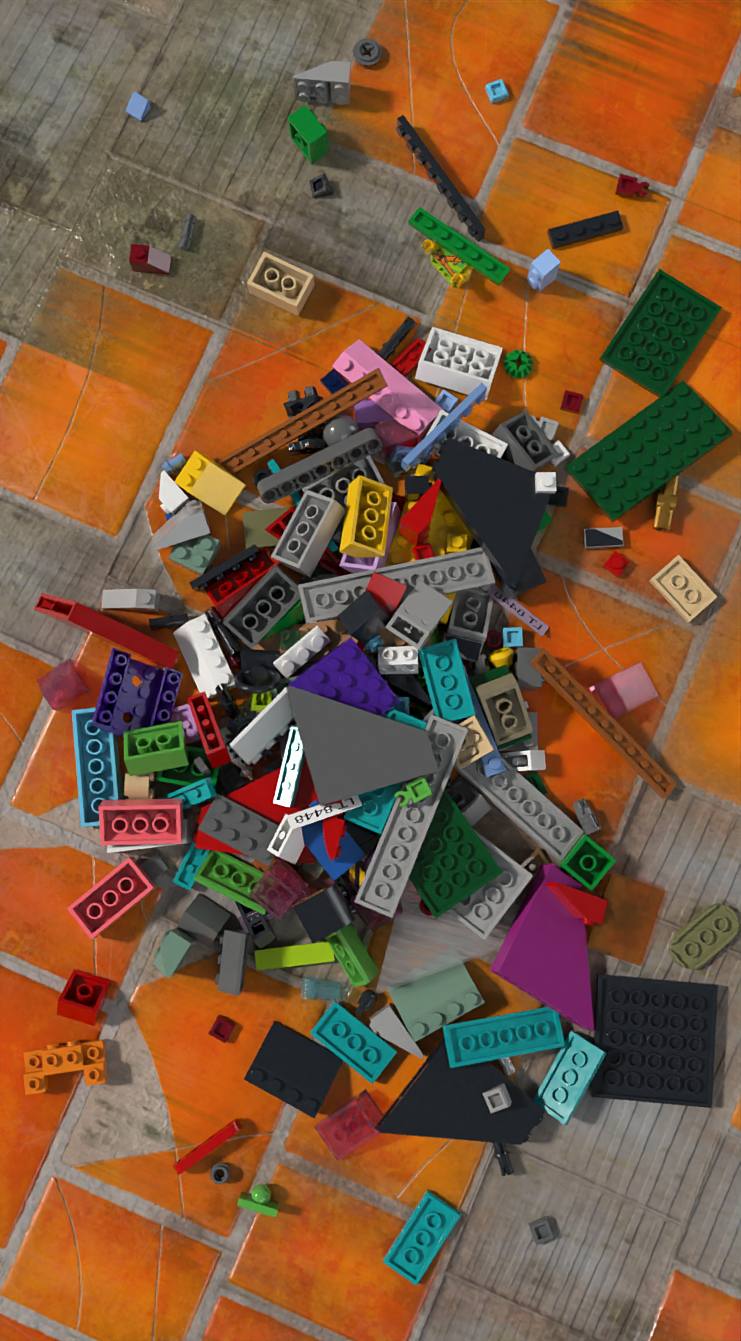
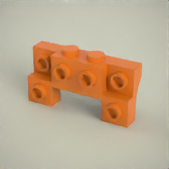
(65, 1058)

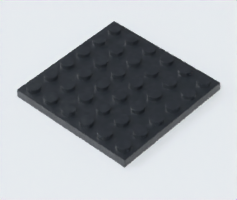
(655, 1040)

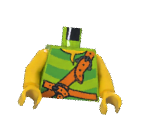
(448, 265)

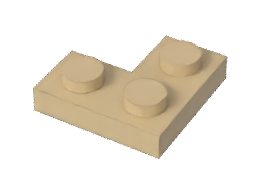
(477, 743)

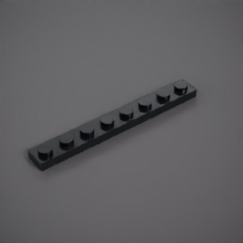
(437, 174)

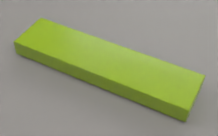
(293, 955)

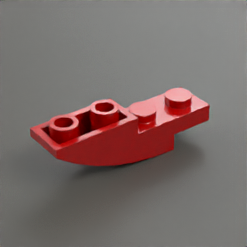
(332, 831)

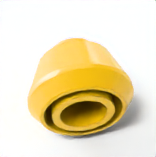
(502, 657)

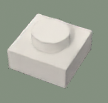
(545, 482)

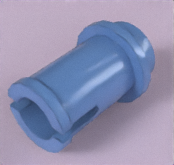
(174, 464)

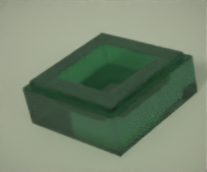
(289, 638)

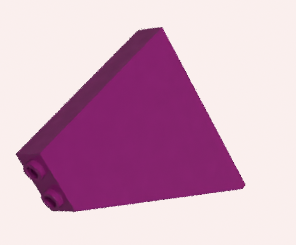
(548, 951)

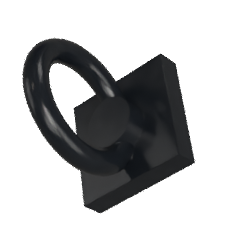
(258, 671)

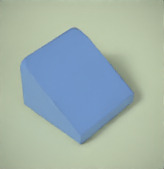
(138, 106)

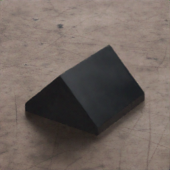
(364, 617)

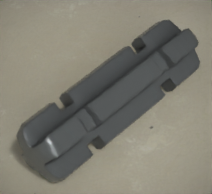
(187, 231)

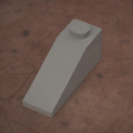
(131, 600)
(391, 1028)

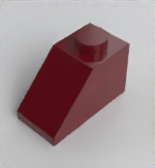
(149, 259)

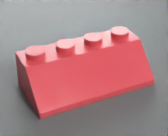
(141, 821)

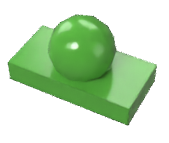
(259, 1201)

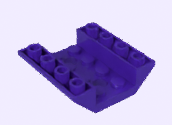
(147, 704)

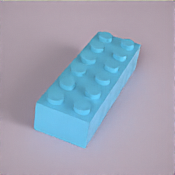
(96, 766)

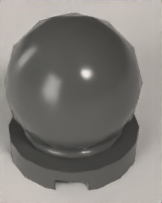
(339, 428)

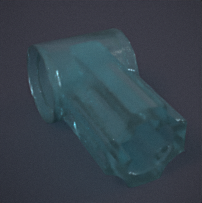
(314, 988)

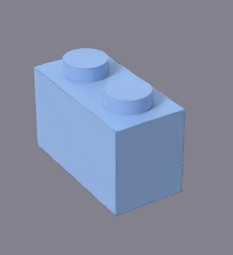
(543, 270)

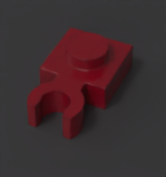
(628, 186)

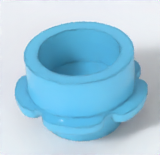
(374, 643)

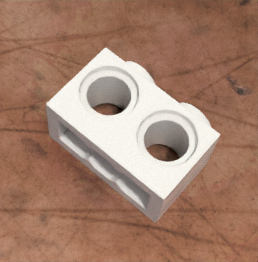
(398, 660)

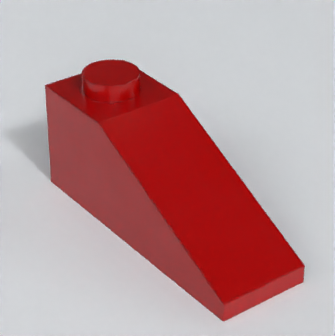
(580, 904)

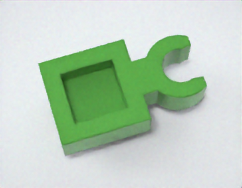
(416, 790)

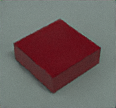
(571, 402)
(221, 1029)

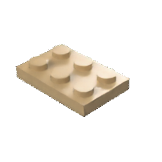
(683, 588)

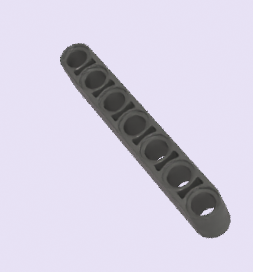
(319, 465)

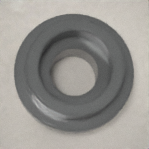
(220, 1179)

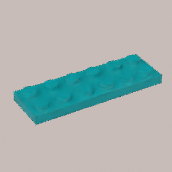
(379, 802)
(502, 1036)

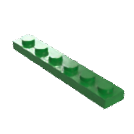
(459, 246)

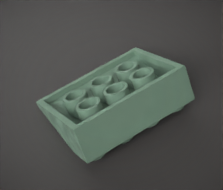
(435, 1000)

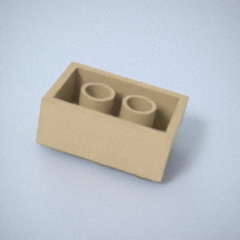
(281, 283)

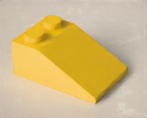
(210, 482)

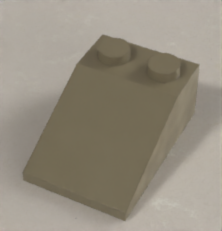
(504, 709)

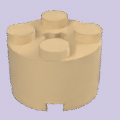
(140, 786)

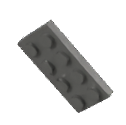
(240, 829)

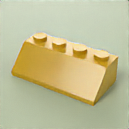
(366, 518)

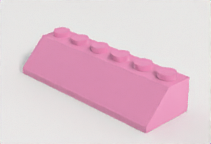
(400, 398)

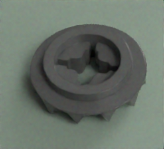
(368, 45)

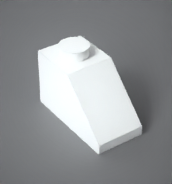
(171, 495)
(526, 760)
(287, 842)

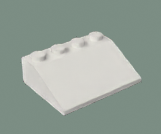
(457, 362)

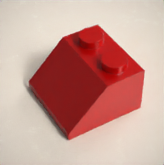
(83, 997)

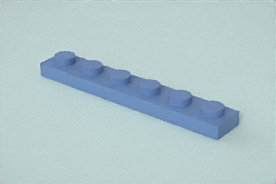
(438, 434)
(492, 762)

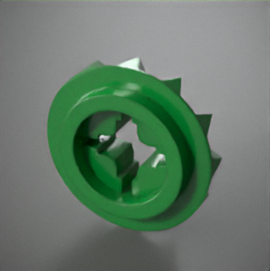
(510, 367)

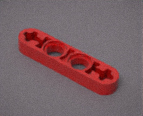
(207, 1146)

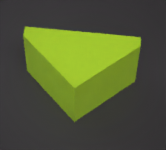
(261, 701)

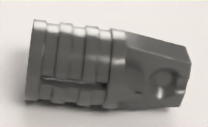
(586, 816)

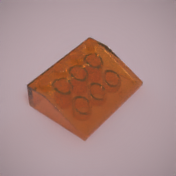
(627, 918)

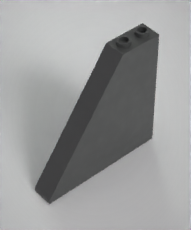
(356, 749)

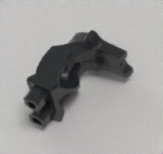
(306, 443)

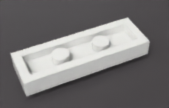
(301, 651)

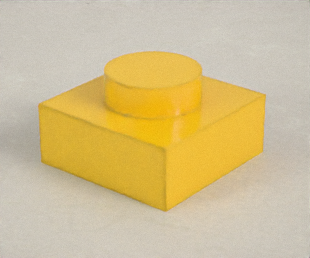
(456, 543)

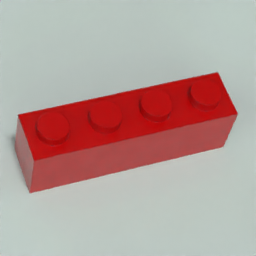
(209, 730)

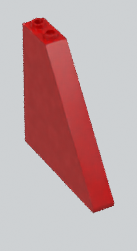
(106, 629)
(259, 799)

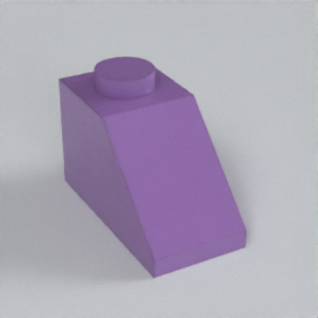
(369, 414)

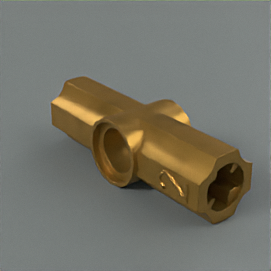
(665, 505)

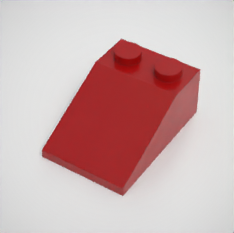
(416, 522)

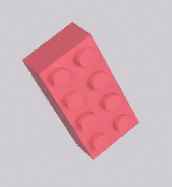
(112, 897)

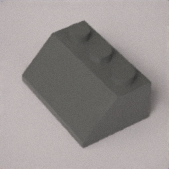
(525, 442)
(232, 961)

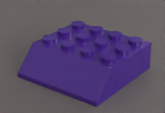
(348, 679)

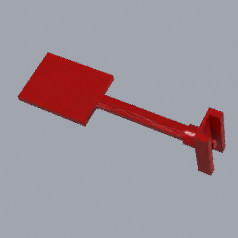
(387, 592)

